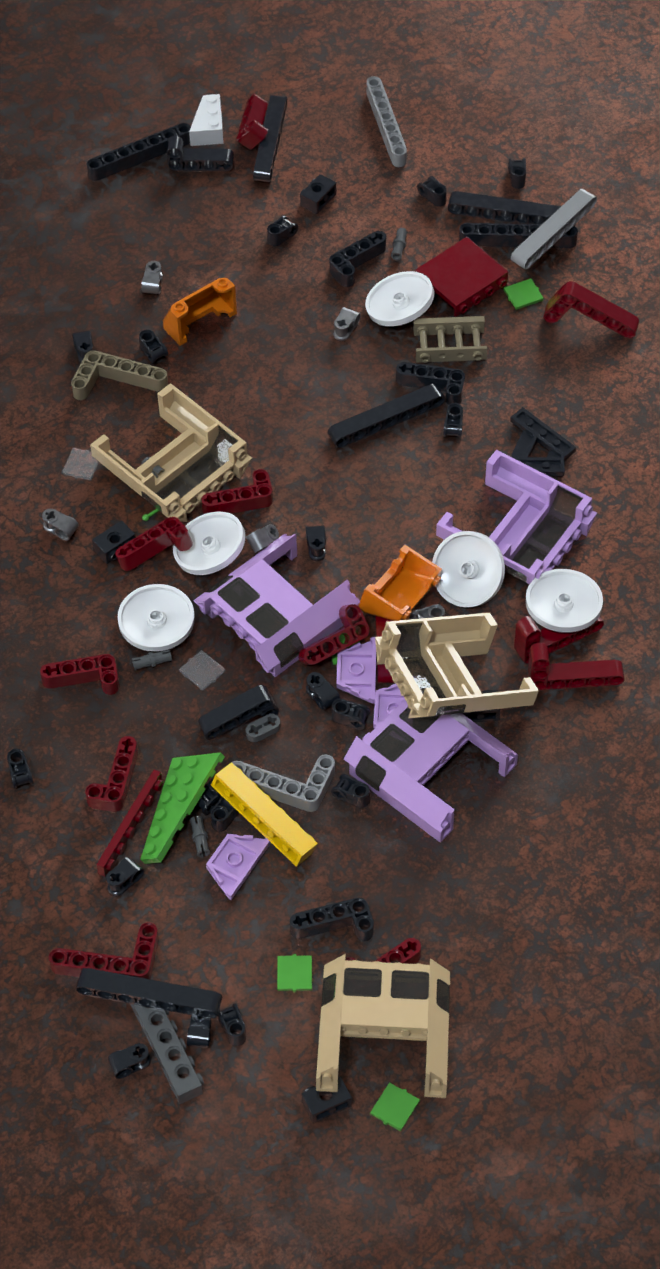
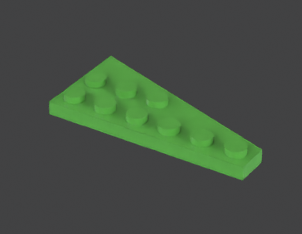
(178, 798)

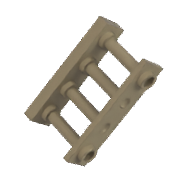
(450, 325)

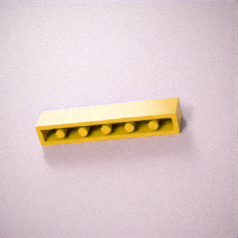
(264, 814)

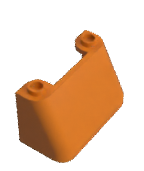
(216, 297)
(400, 586)

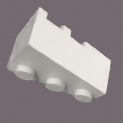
(207, 122)

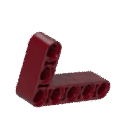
(592, 305)
(528, 634)
(571, 674)
(110, 962)

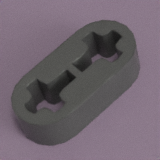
(262, 727)

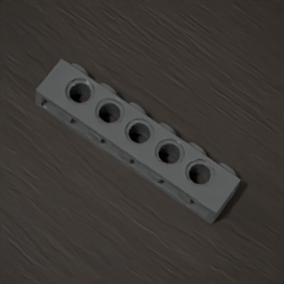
(185, 1088)

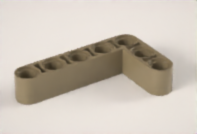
(118, 369)

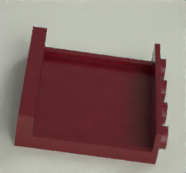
(464, 275)

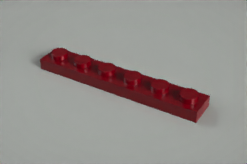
(127, 827)

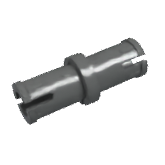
(399, 243)
(151, 659)
(199, 836)

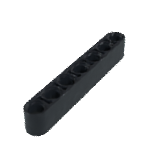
(269, 145)
(135, 152)
(499, 208)
(509, 234)
(386, 415)
(149, 993)

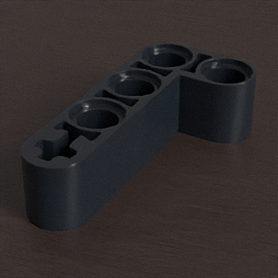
(197, 158)
(343, 263)
(420, 375)
(237, 711)
(331, 922)

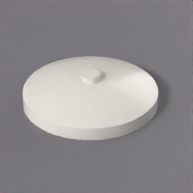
(399, 298)
(216, 543)
(470, 568)
(564, 600)
(156, 617)

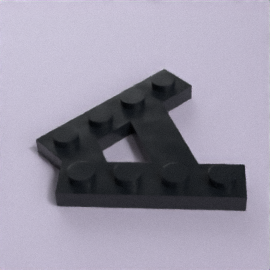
(537, 431)

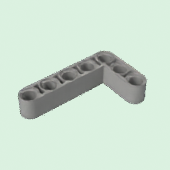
(287, 785)

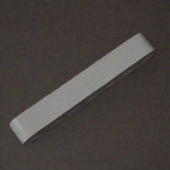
(386, 121)
(553, 228)

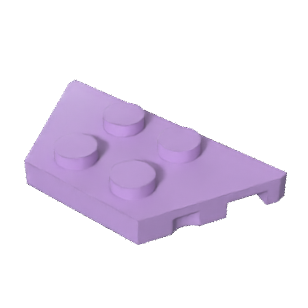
(358, 670)
(384, 701)
(235, 861)

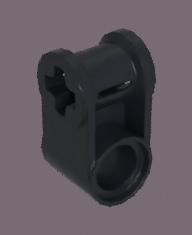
(517, 172)
(433, 191)
(280, 231)
(82, 343)
(151, 345)
(454, 420)
(316, 542)
(321, 691)
(351, 713)
(19, 771)
(349, 789)
(208, 799)
(224, 810)
(123, 876)
(231, 1021)
(199, 1032)
(127, 1061)

